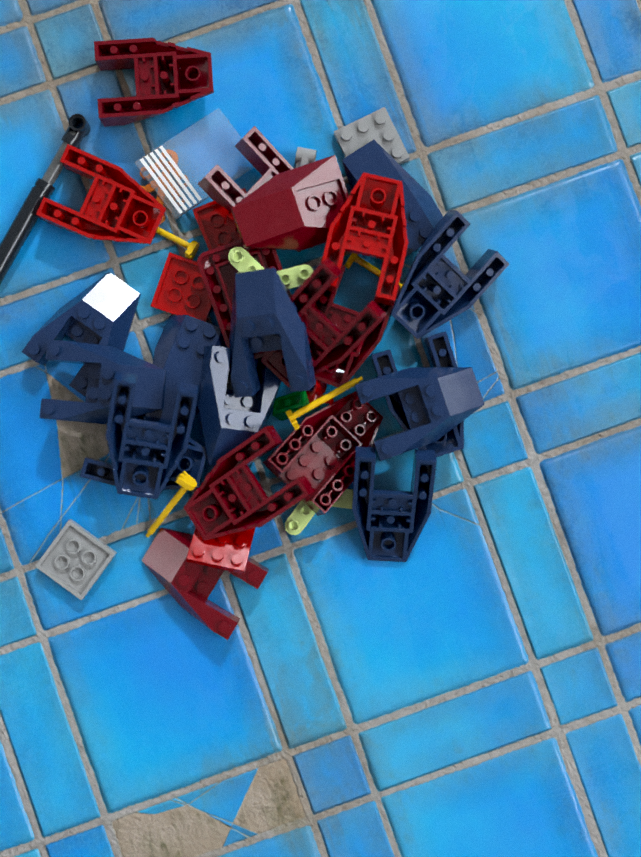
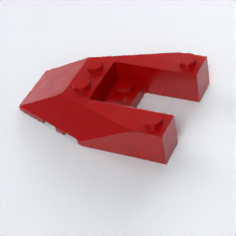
(113, 207)
(375, 226)

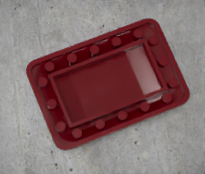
(220, 279)

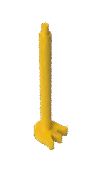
(192, 247)
(355, 258)
(292, 416)
(187, 483)

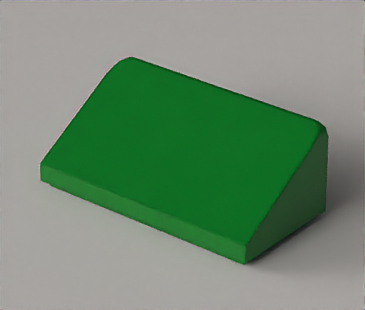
(289, 402)

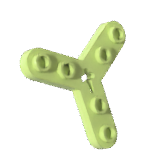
(291, 277)
(303, 514)

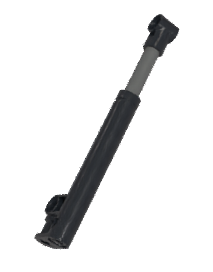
(43, 187)

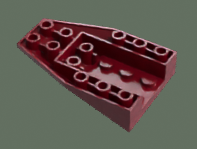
(292, 207)
(326, 449)

